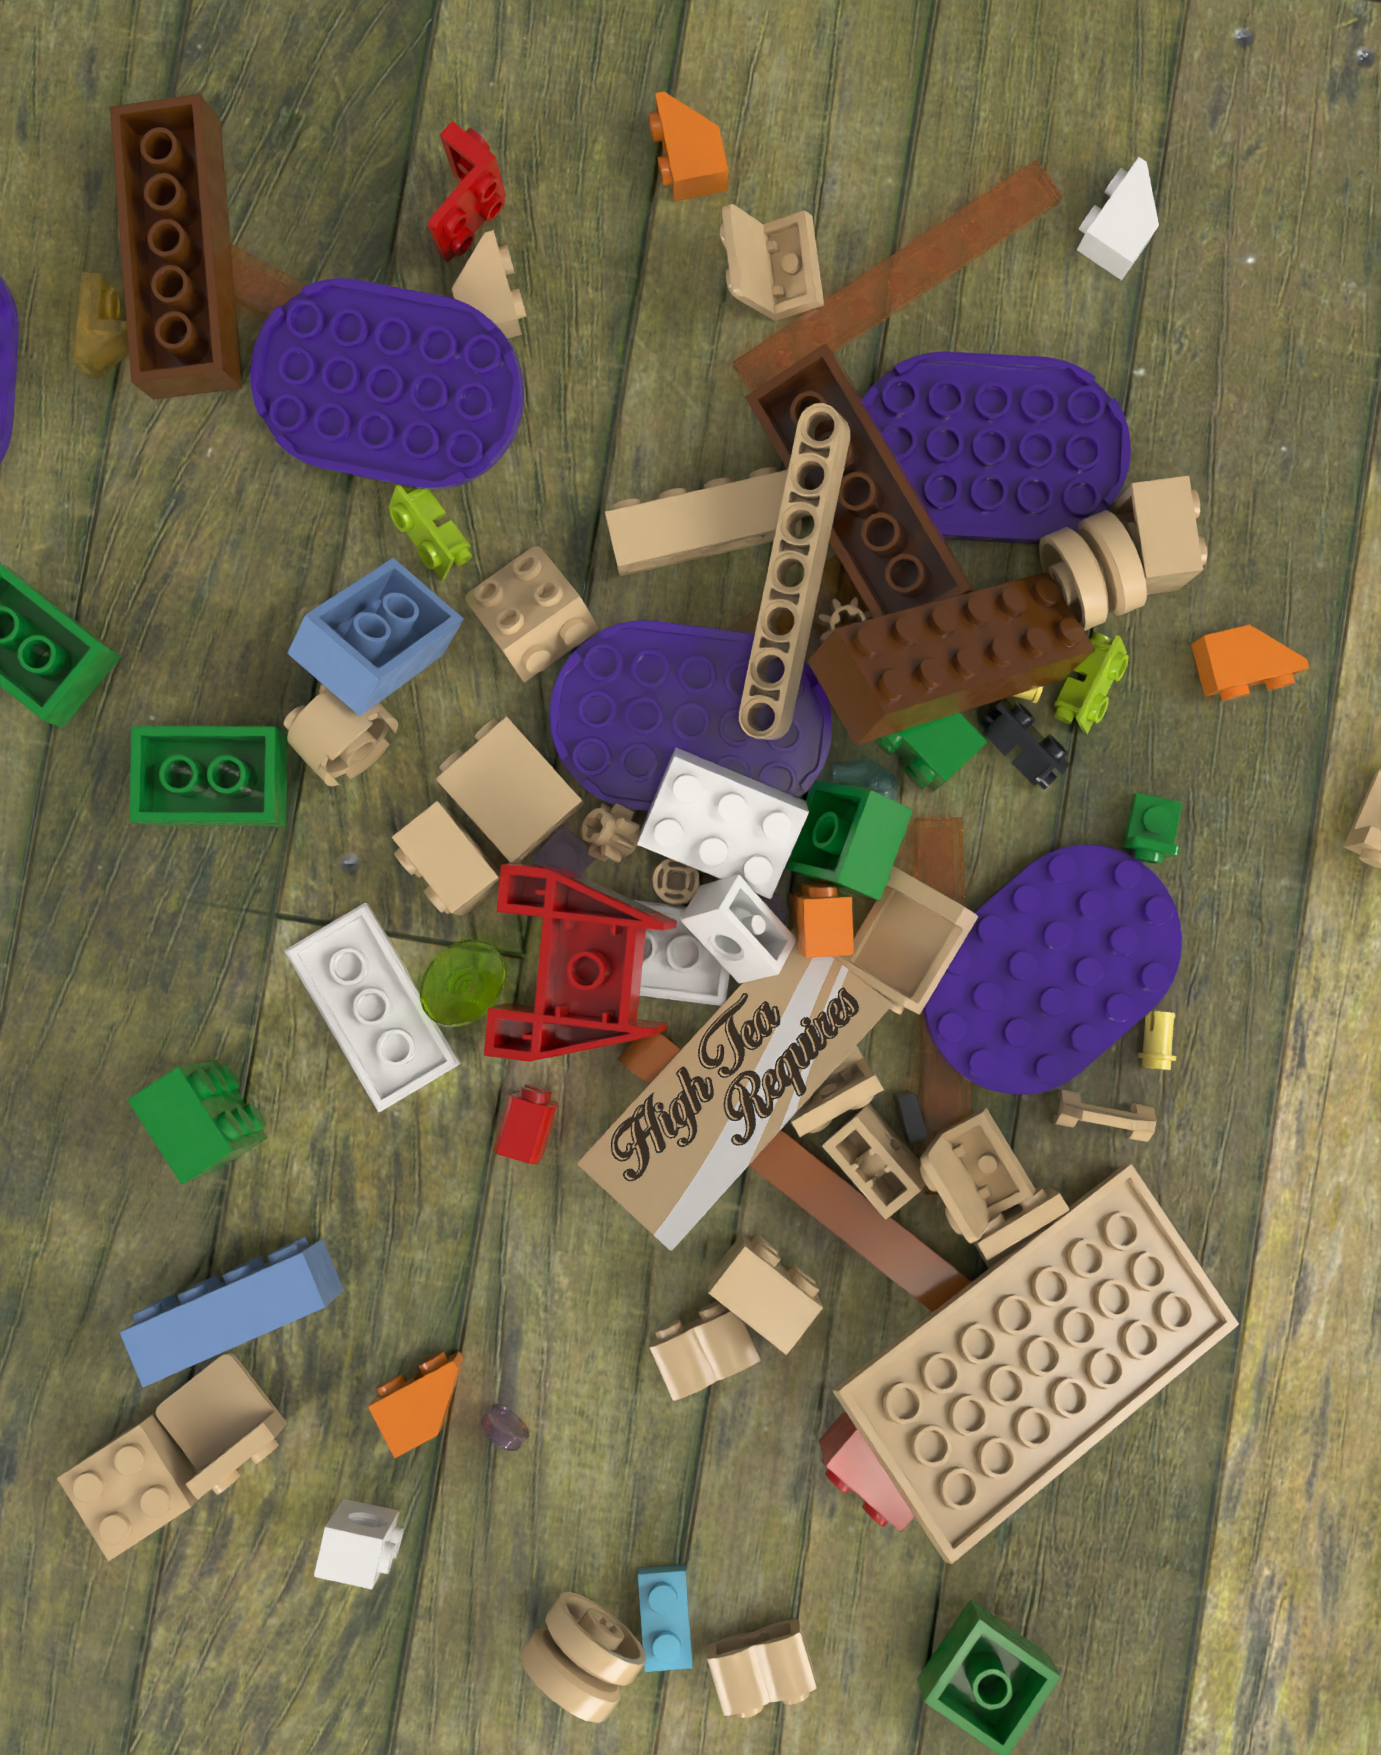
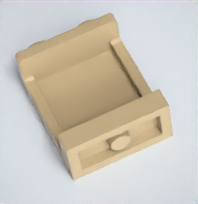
(509, 789)
(908, 941)

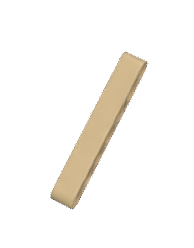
(787, 551)

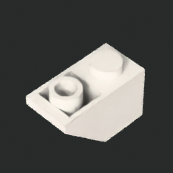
(1124, 225)

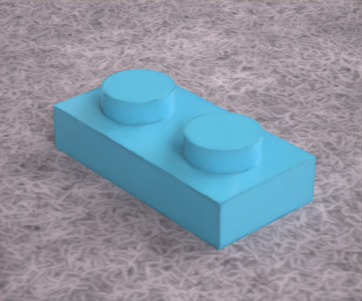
(665, 1618)

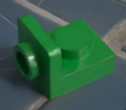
(1152, 828)

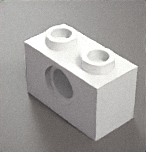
(738, 929)
(358, 1544)

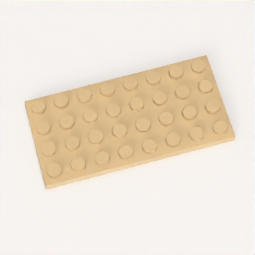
(1035, 1362)

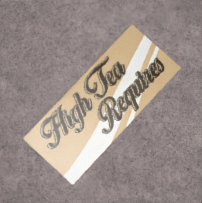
(731, 1092)

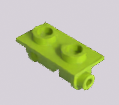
(438, 547)
(1088, 699)

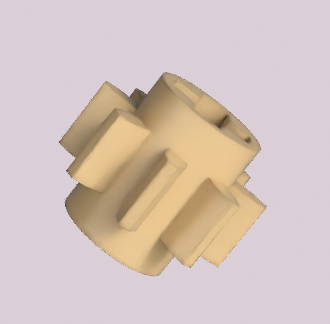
(849, 613)
(610, 832)

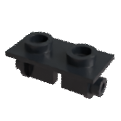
(1039, 753)

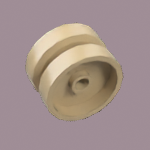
(1095, 568)
(582, 1657)

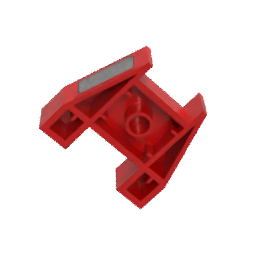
(584, 968)

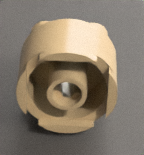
(336, 738)

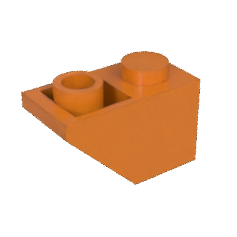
(692, 149)
(1244, 658)
(822, 921)
(416, 1407)

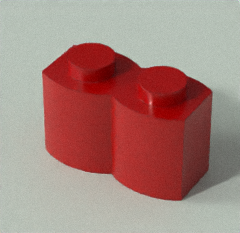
(526, 1124)

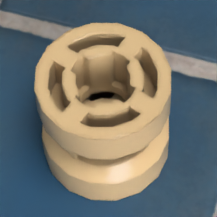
(679, 887)

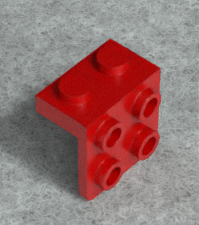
(474, 200)

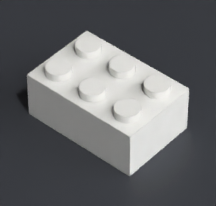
(723, 822)

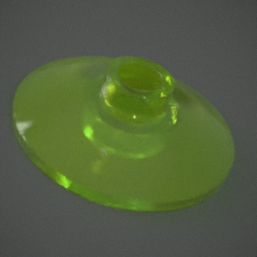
(462, 983)

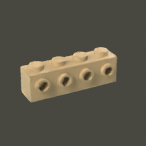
(696, 523)

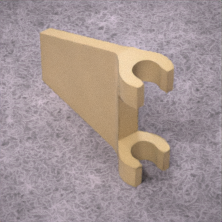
(1139, 1124)

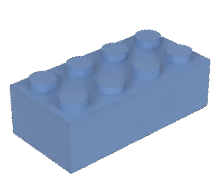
(231, 1312)

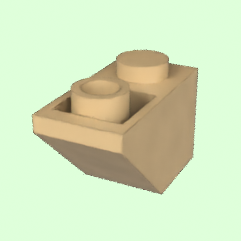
(486, 287)

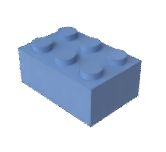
(374, 636)

